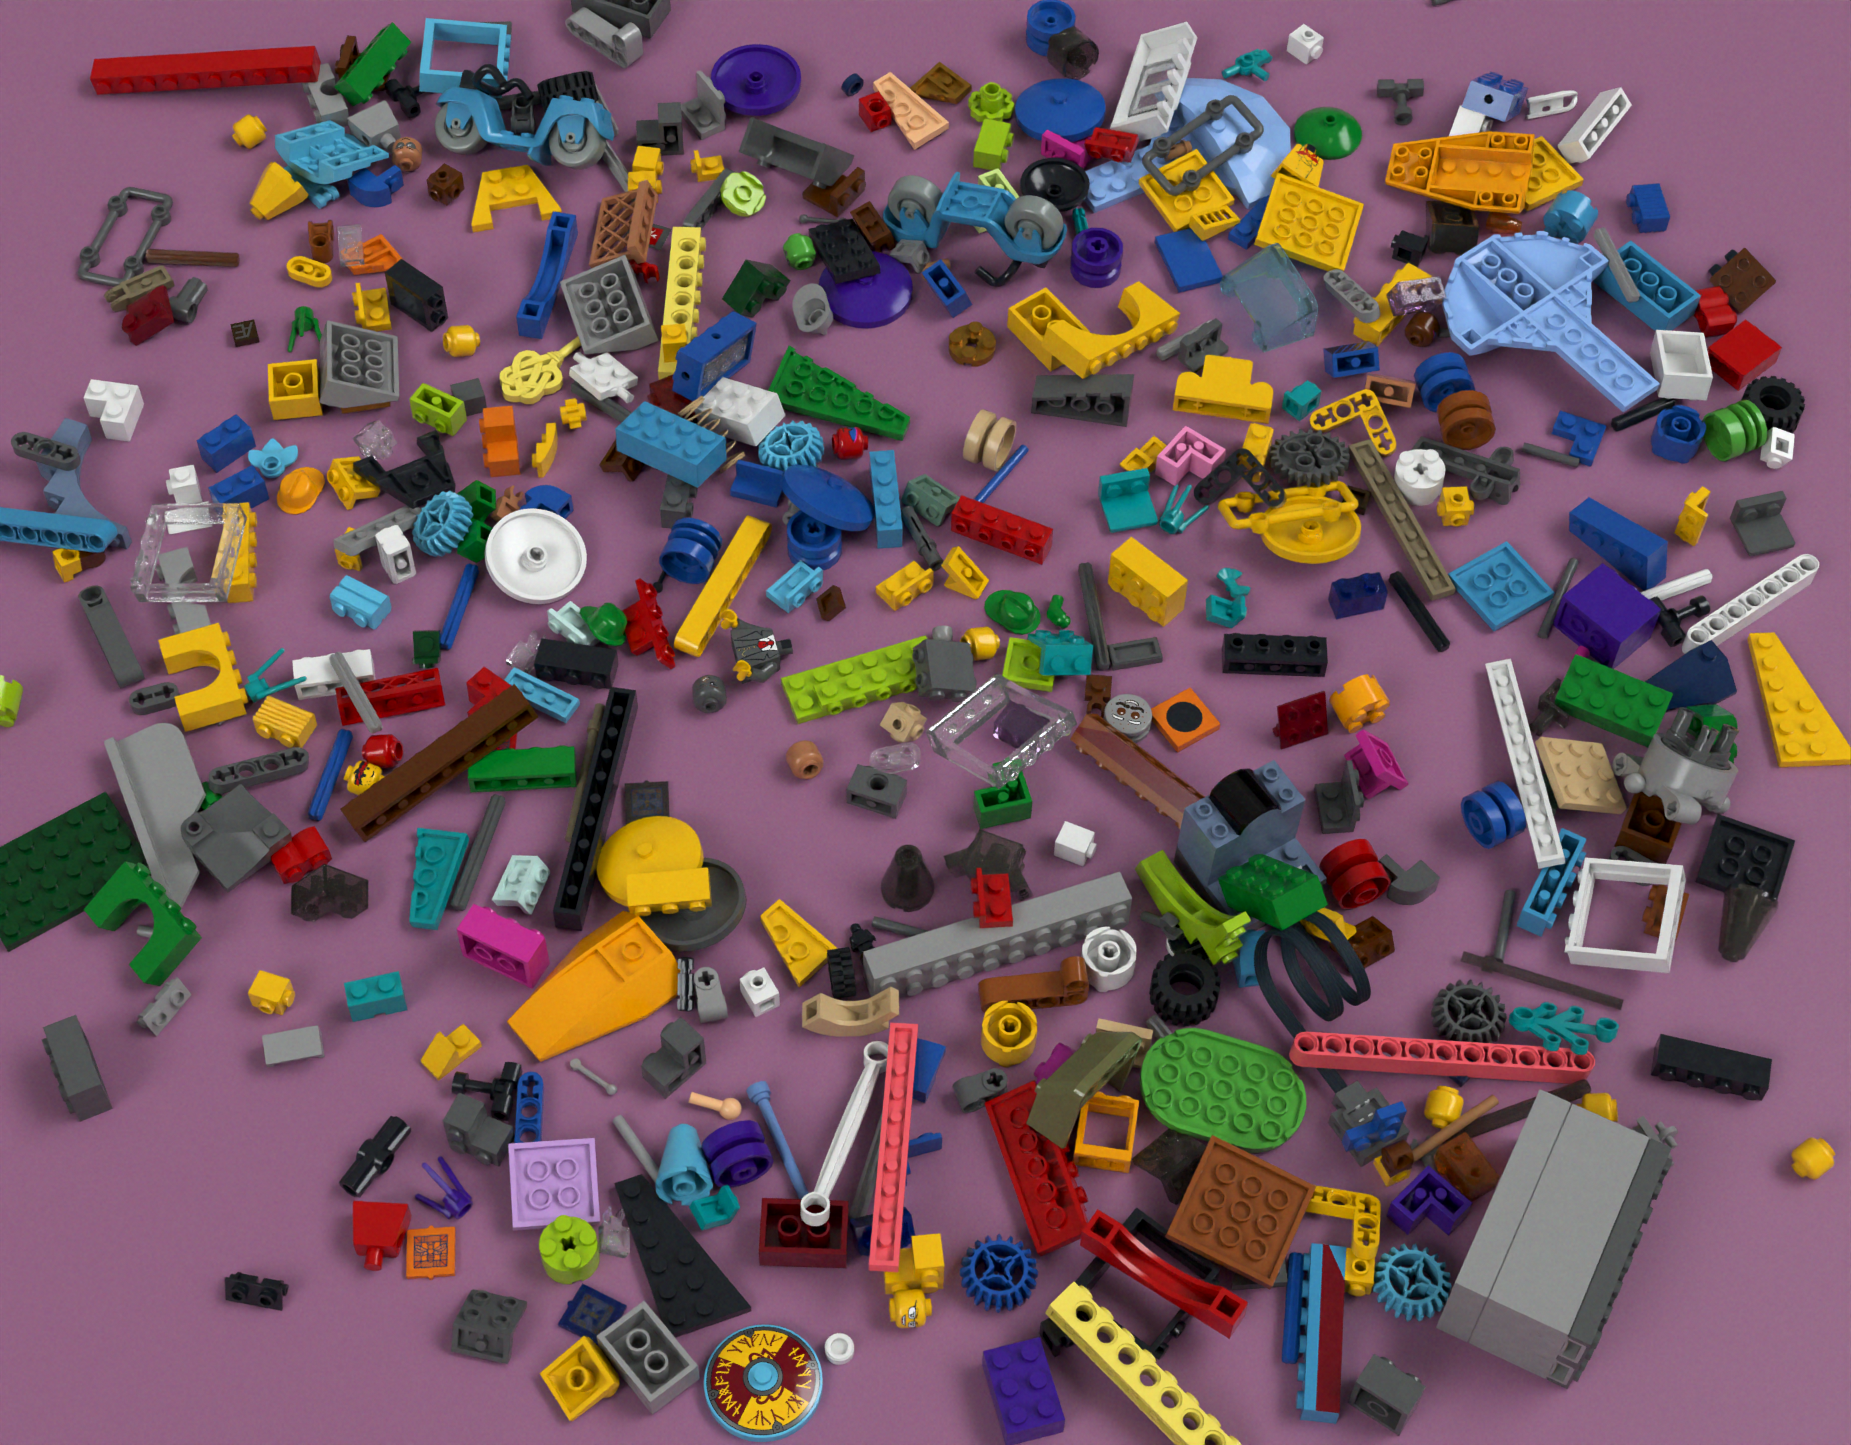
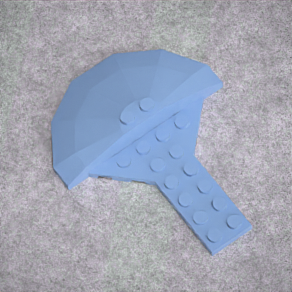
(1243, 174)
(1540, 298)

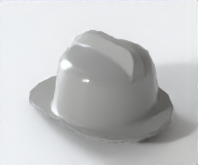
(812, 309)

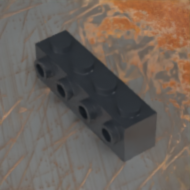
(1274, 655)

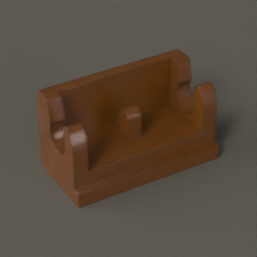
(873, 226)

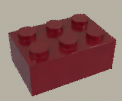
(793, 1243)

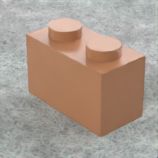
(1390, 389)

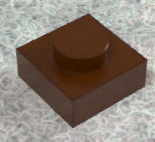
(830, 603)

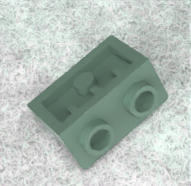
(929, 499)

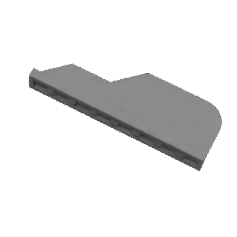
(160, 793)

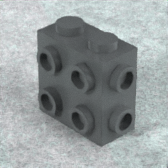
(944, 670)

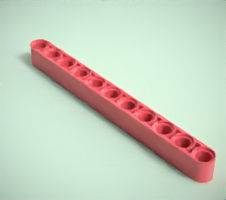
(1429, 1062)

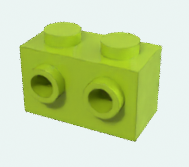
(992, 145)
(438, 409)

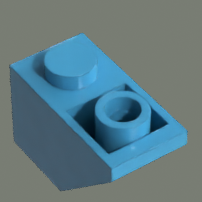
(1244, 963)

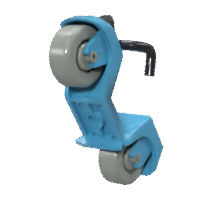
(569, 130)
(1023, 227)

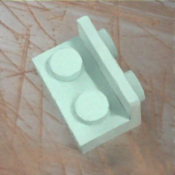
(522, 883)

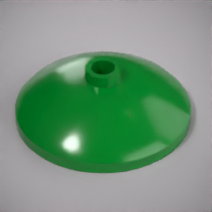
(1330, 131)

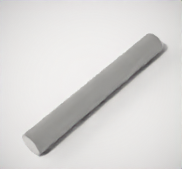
(636, 1146)

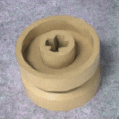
(989, 440)

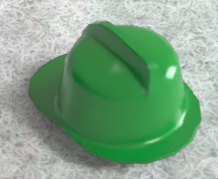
(1013, 611)
(606, 623)

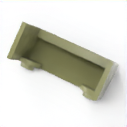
(1059, 1098)

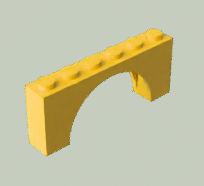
(1090, 352)

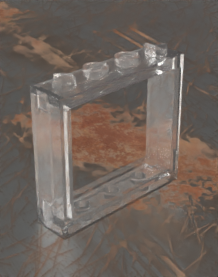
(189, 513)

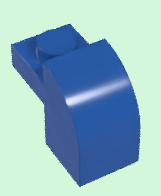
(373, 189)
(550, 499)

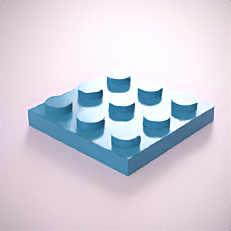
(1500, 586)

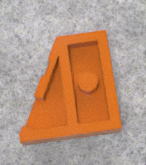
(378, 256)

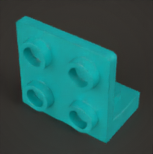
(1127, 500)

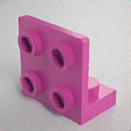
(1057, 147)

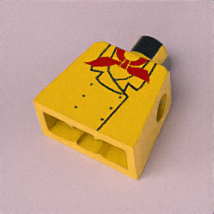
(1301, 165)

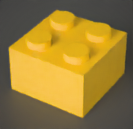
(294, 389)

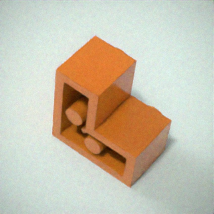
(500, 441)

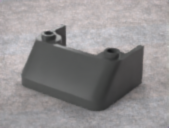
(794, 153)

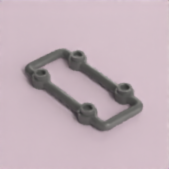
(1191, 178)
(117, 208)

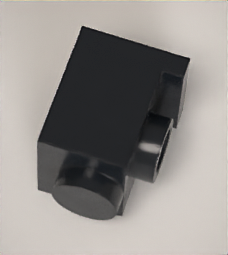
(1409, 248)
(1054, 1336)

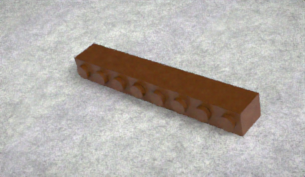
(439, 763)

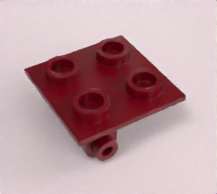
(1301, 720)

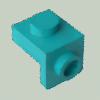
(1225, 611)
(715, 1209)

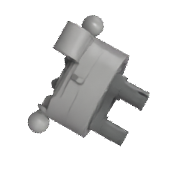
(1683, 770)

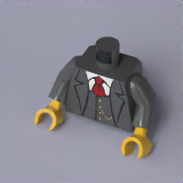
(754, 649)

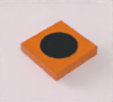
(1184, 719)

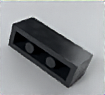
(576, 663)

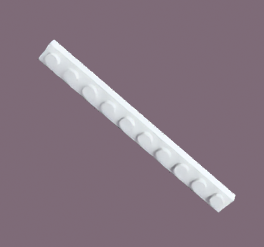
(1525, 764)

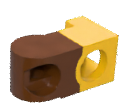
(73, 561)
(1395, 1162)

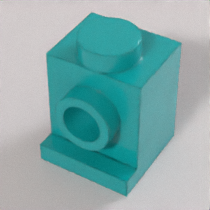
(1302, 400)

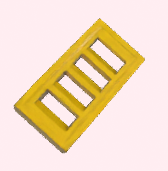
(1203, 231)

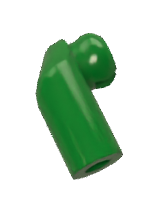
(1056, 614)

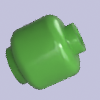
(799, 251)

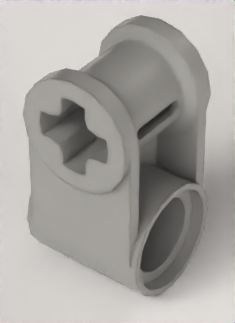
(709, 998)

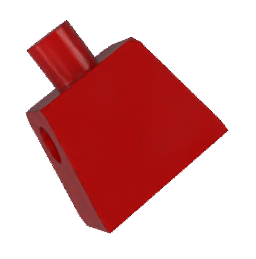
(379, 1230)

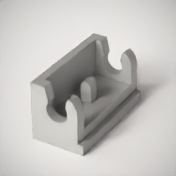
(293, 1045)

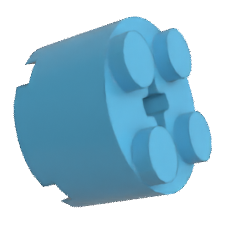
(1570, 216)

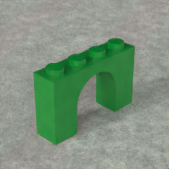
(172, 932)

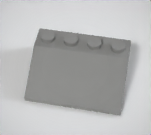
(609, 308)
(357, 366)

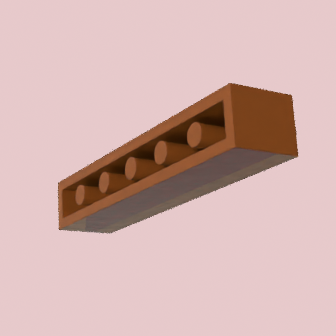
(1134, 767)

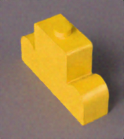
(1224, 391)

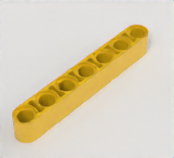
(722, 586)

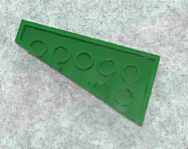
(832, 398)

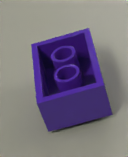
(1023, 1391)

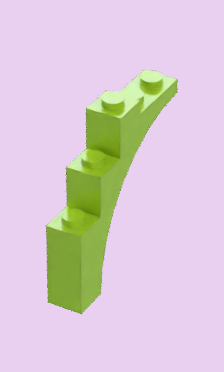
(1198, 920)

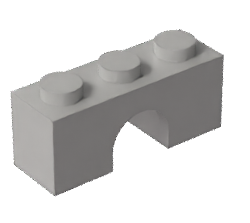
(325, 98)

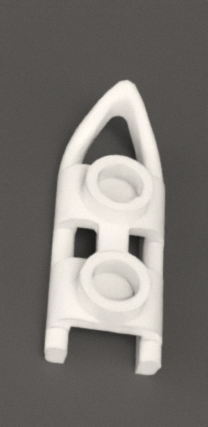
(1554, 100)

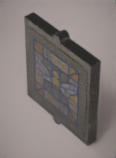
(646, 800)

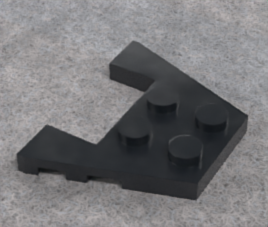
(413, 481)

